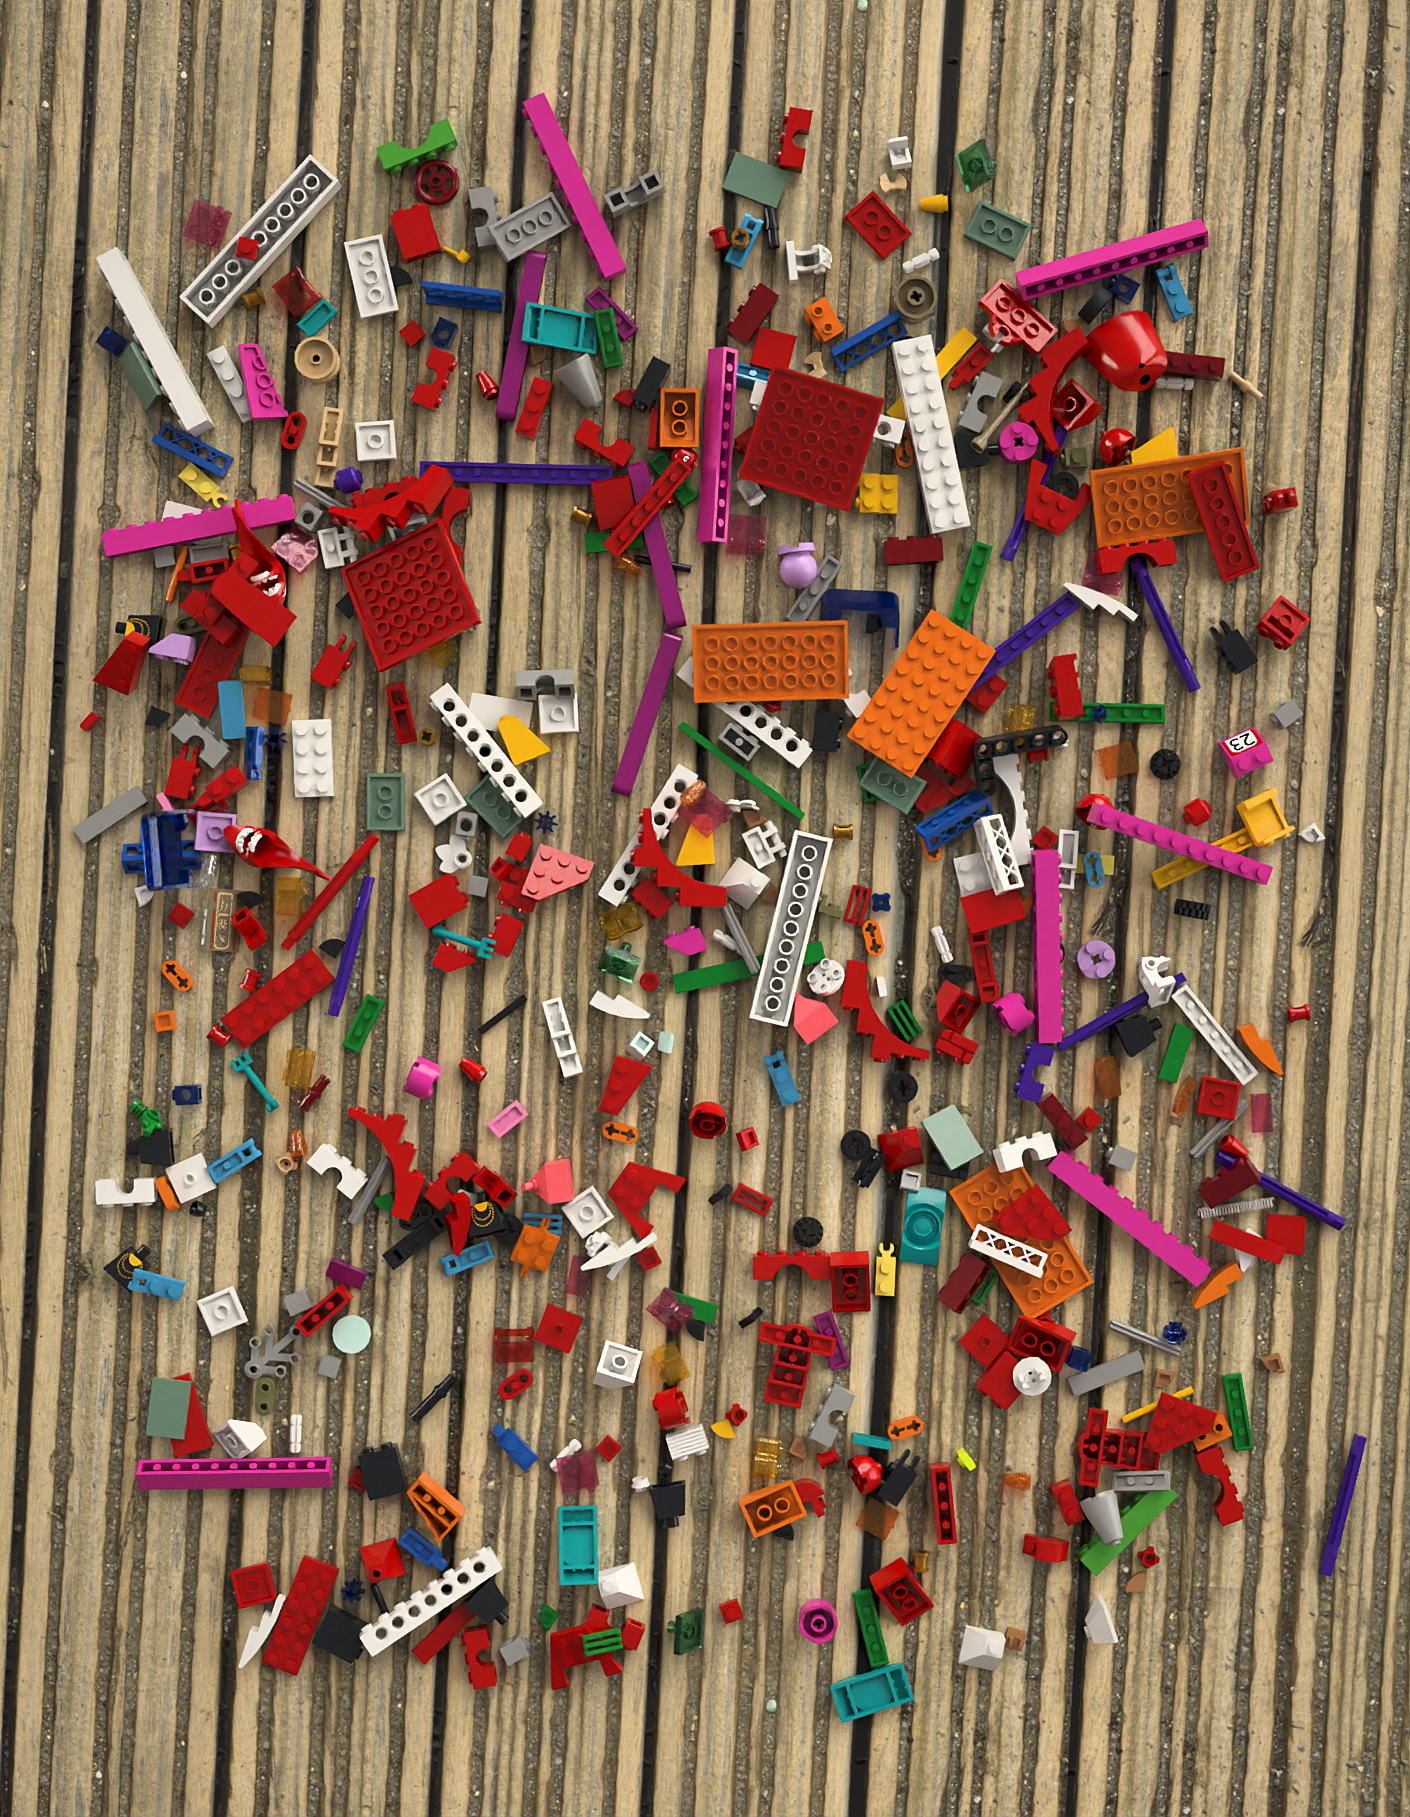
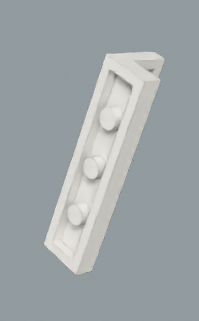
(993, 854)
(1005, 1257)

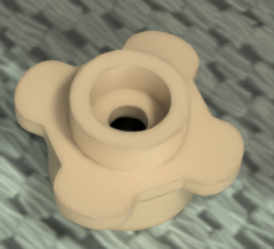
(285, 1168)

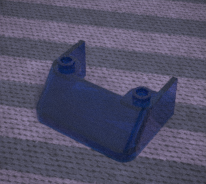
(863, 600)
(164, 850)

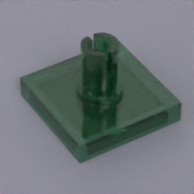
(976, 165)
(619, 962)
(687, 1631)

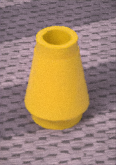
(935, 204)

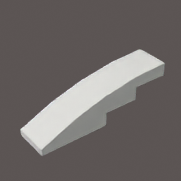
(1092, 598)
(562, 1037)
(612, 1254)
(258, 1634)

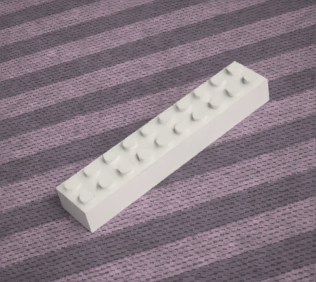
(274, 227)
(154, 340)
(930, 435)
(790, 928)

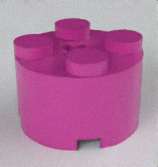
(1024, 451)
(1012, 1013)
(421, 1078)
(814, 1631)

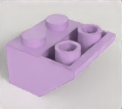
(175, 646)

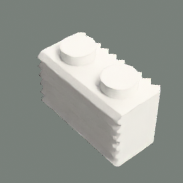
(687, 1442)

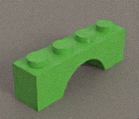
(439, 140)

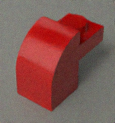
(250, 928)
(495, 1186)
(810, 1491)
(1045, 1549)

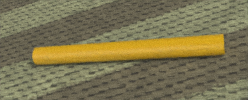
(1152, 1407)

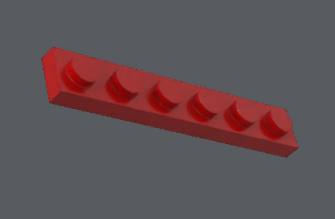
(647, 507)

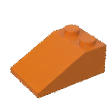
(679, 417)
(772, 1507)

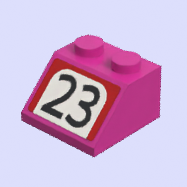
(1245, 752)

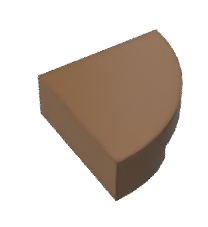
(1070, 325)
(538, 354)
(753, 818)
(770, 894)
(1273, 1363)
(1163, 1377)
(798, 1448)
(1136, 1583)

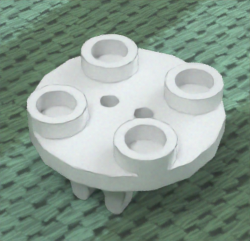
(820, 975)
(1023, 1379)

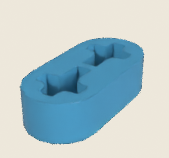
(1097, 868)

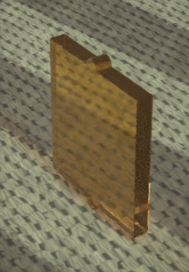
(272, 706)
(1118, 760)
(877, 1518)

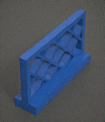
(463, 296)

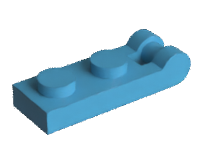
(738, 257)
(1173, 292)
(782, 1079)
(233, 1161)
(468, 1258)
(156, 1284)

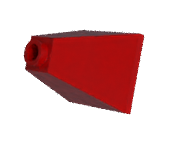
(382, 1560)

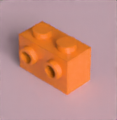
(823, 321)
(1219, 1432)

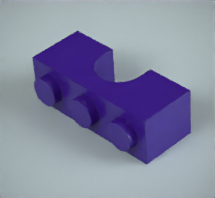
(1035, 1054)

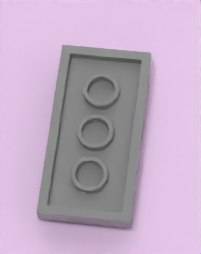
(529, 227)

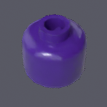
(348, 480)

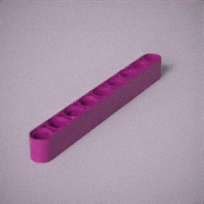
(517, 350)
(658, 552)
(647, 713)

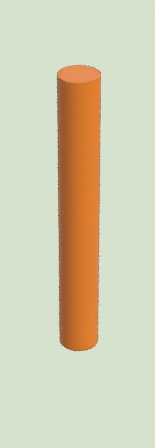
(179, 567)

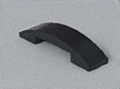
(416, 1239)

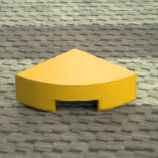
(723, 1429)

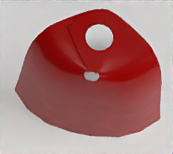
(1124, 344)

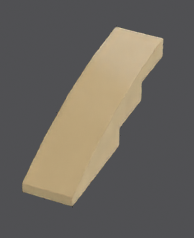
(329, 447)

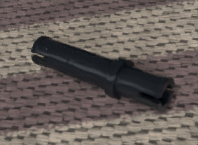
(440, 1391)

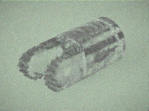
(208, 869)

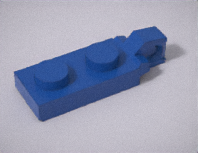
(253, 752)
(515, 1447)
(422, 1549)

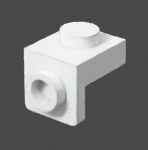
(899, 153)
(997, 348)
(750, 492)

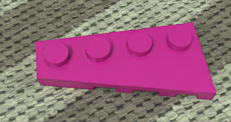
(259, 386)

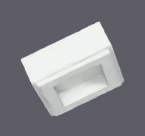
(881, 987)

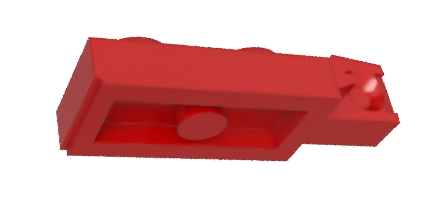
(970, 366)

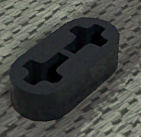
(956, 968)
(419, 1219)

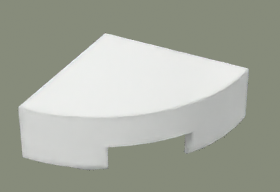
(1311, 834)
(143, 895)

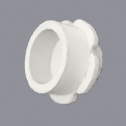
(640, 1483)

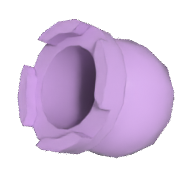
(798, 566)

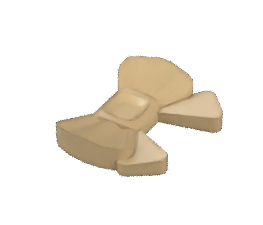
(886, 185)
(815, 359)

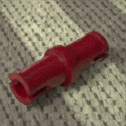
(314, 1093)

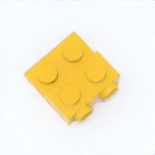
(877, 494)

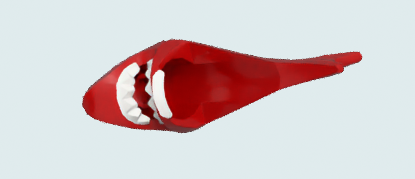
(269, 573)
(266, 850)

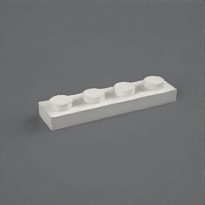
(230, 380)

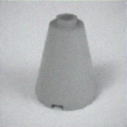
(581, 381)
(1104, 1516)

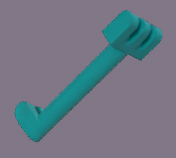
(439, 931)
(244, 1065)

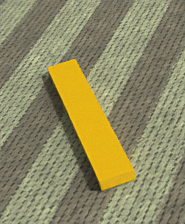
(945, 361)
(1185, 866)

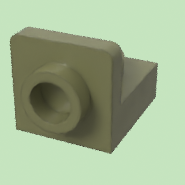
(1073, 458)
(831, 909)

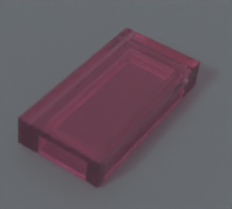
(1261, 1112)
(577, 1277)

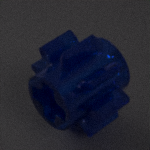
(270, 737)
(551, 823)
(1174, 1333)
(357, 1588)

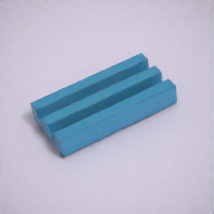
(541, 1215)

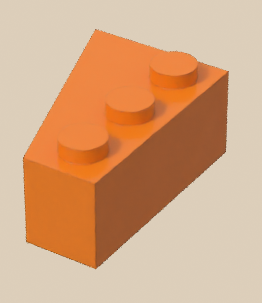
(436, 1505)

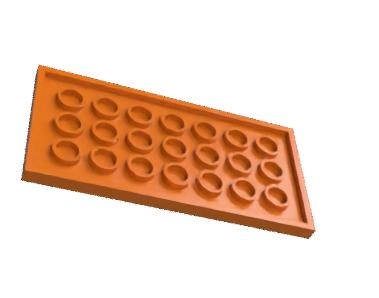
(1155, 497)
(770, 661)
(921, 694)
(1063, 1270)

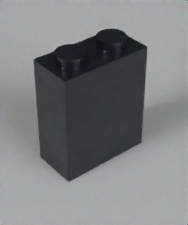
(651, 384)
(383, 1470)
(340, 1634)

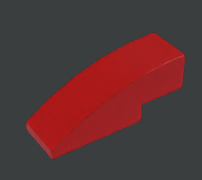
(401, 712)
(458, 1221)

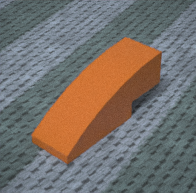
(1259, 1048)
(1217, 1284)

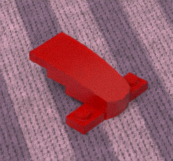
(246, 602)
(792, 1360)
(1111, 1448)

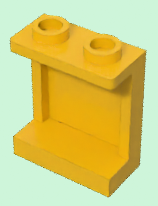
(1264, 818)

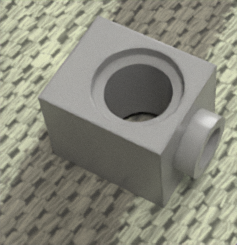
(309, 509)
(1285, 714)
(463, 816)
(1120, 1157)
(298, 1302)
(515, 1649)

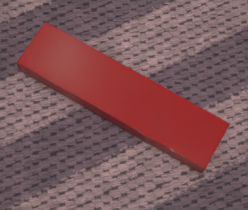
(443, 1633)

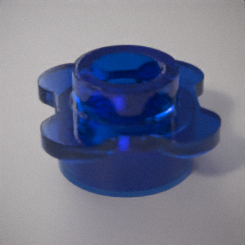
(1099, 713)
(877, 898)

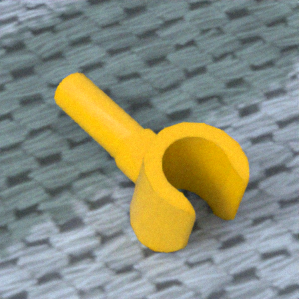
(462, 256)

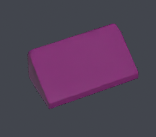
(346, 1273)

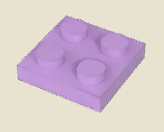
(210, 831)

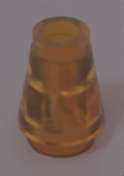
(626, 564)
(692, 794)
(298, 1145)
(1017, 1480)

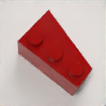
(125, 664)
(1065, 687)
(622, 1083)

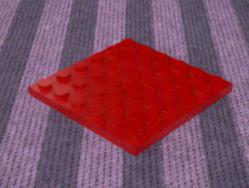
(811, 437)
(410, 595)

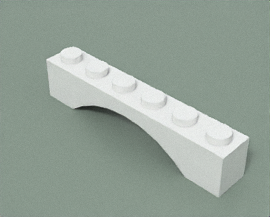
(1006, 771)

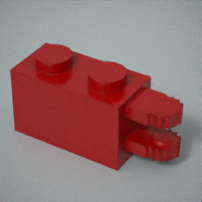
(1280, 501)
(203, 572)
(333, 664)
(183, 774)
(222, 788)

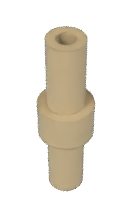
(1246, 386)

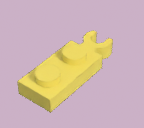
(202, 484)
(885, 1272)

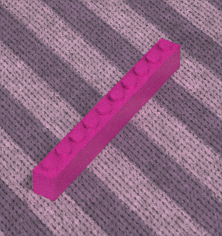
(574, 187)
(1112, 259)
(717, 445)
(197, 527)
(1179, 843)
(1046, 945)
(1126, 1216)
(234, 1473)

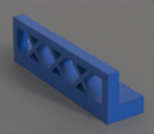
(863, 336)
(186, 454)
(953, 816)
(135, 863)

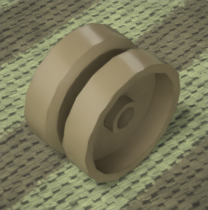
(918, 288)

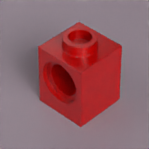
(519, 846)

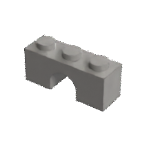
(623, 200)
(484, 201)
(971, 418)
(533, 681)
(215, 750)
(836, 1399)

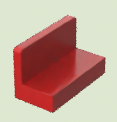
(654, 431)

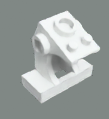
(822, 261)
(1158, 988)
(594, 1245)

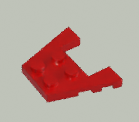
(1048, 508)
(937, 790)
(634, 1189)
(568, 1651)

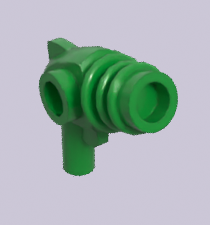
(148, 1118)

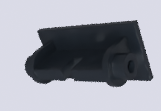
(869, 1167)

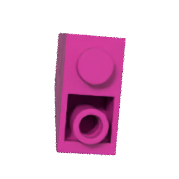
(688, 942)

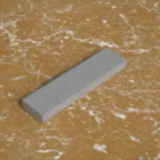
(812, 594)
(110, 814)
(1106, 1373)

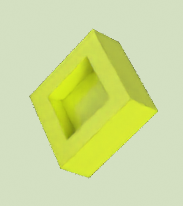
(965, 1460)

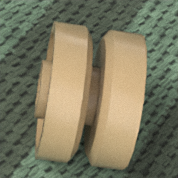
(323, 370)

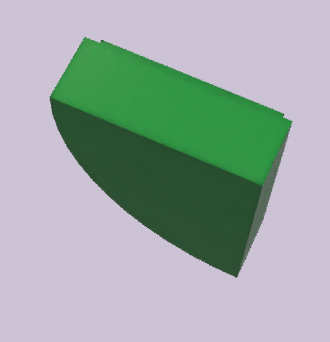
(385, 1201)
(548, 1616)

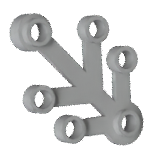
(271, 1353)

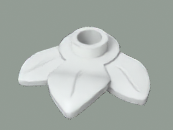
(736, 806)
(451, 853)

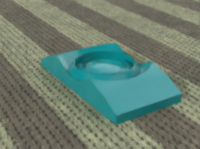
(559, 329)
(922, 1226)
(578, 1545)
(871, 1692)

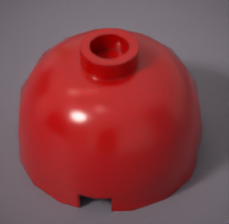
(1115, 445)
(1085, 804)
(707, 1120)
(865, 1473)

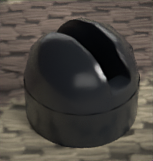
(197, 1209)
(666, 1469)

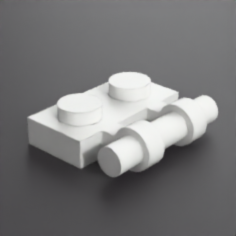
(332, 549)
(759, 847)

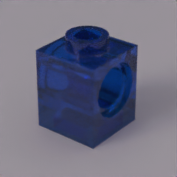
(1131, 285)
(444, 325)
(111, 341)
(195, 1091)
(1079, 1358)

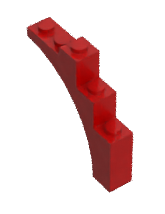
(1044, 385)
(396, 511)
(650, 854)
(884, 1043)
(408, 1183)

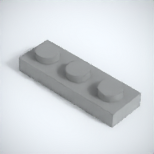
(1141, 1481)

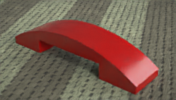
(983, 966)
(1247, 1242)

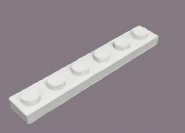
(1214, 1034)

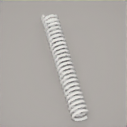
(1234, 1205)

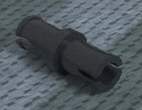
(771, 228)

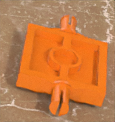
(534, 1247)

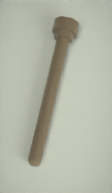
(979, 443)

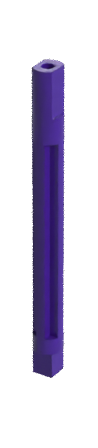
(1020, 525)
(1164, 624)
(350, 946)
(1111, 1017)
(1288, 1195)
(1342, 1505)

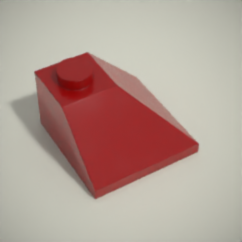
(1075, 406)
(955, 1006)
(901, 1148)

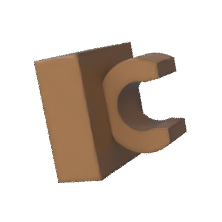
(1015, 1639)

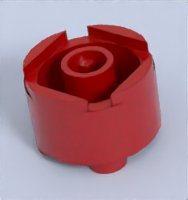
(671, 1408)

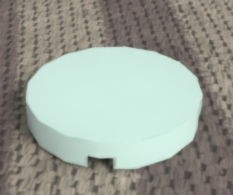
(351, 1334)

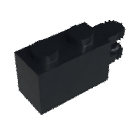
(1233, 649)
(898, 1479)

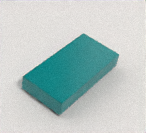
(317, 318)
(870, 1440)

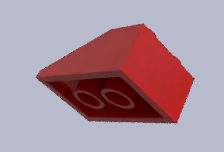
(850, 1281)
(1042, 1340)
(901, 1591)

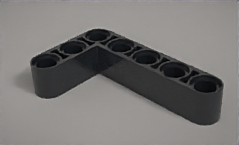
(1009, 748)

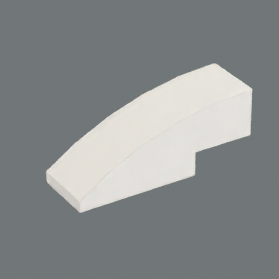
(1068, 849)
(619, 1006)

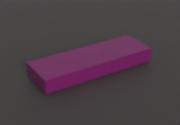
(600, 300)
(827, 1326)

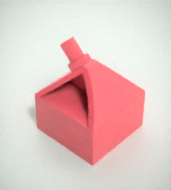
(811, 1018)
(552, 1182)

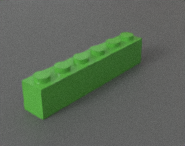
(1134, 1520)

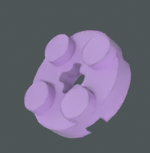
(1085, 963)

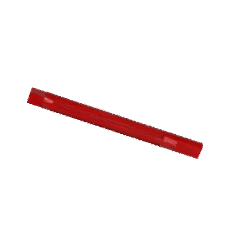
(329, 892)

